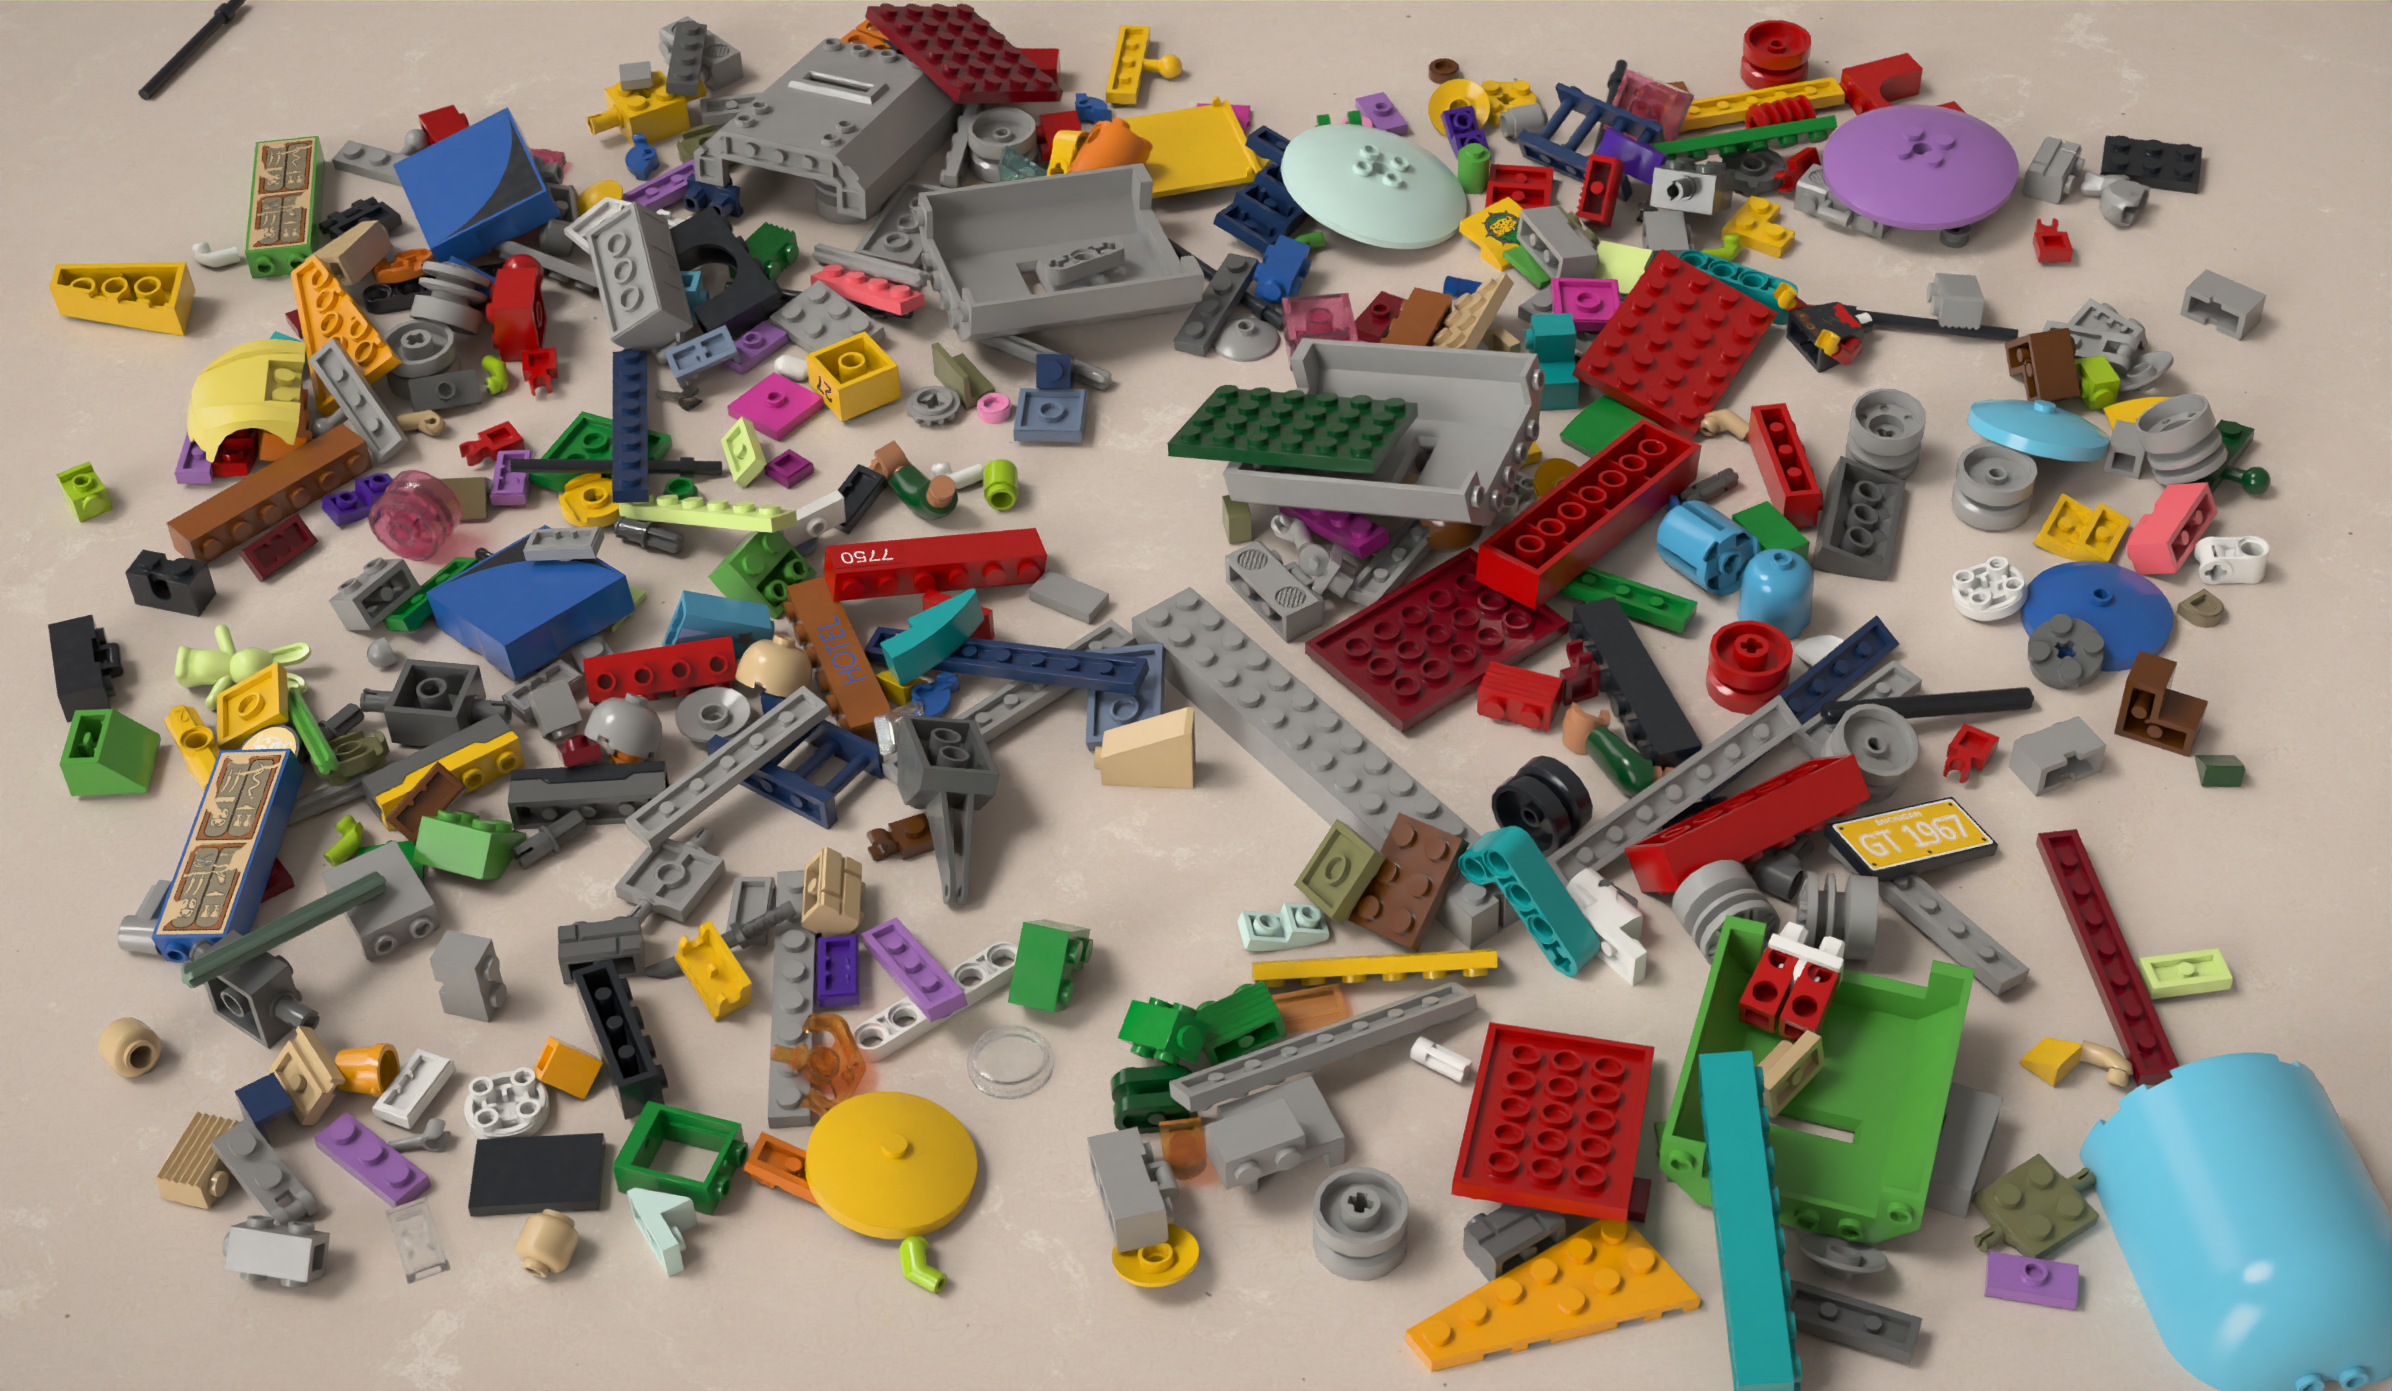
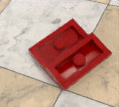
(1523, 184)

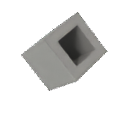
(2125, 451)
(555, 709)

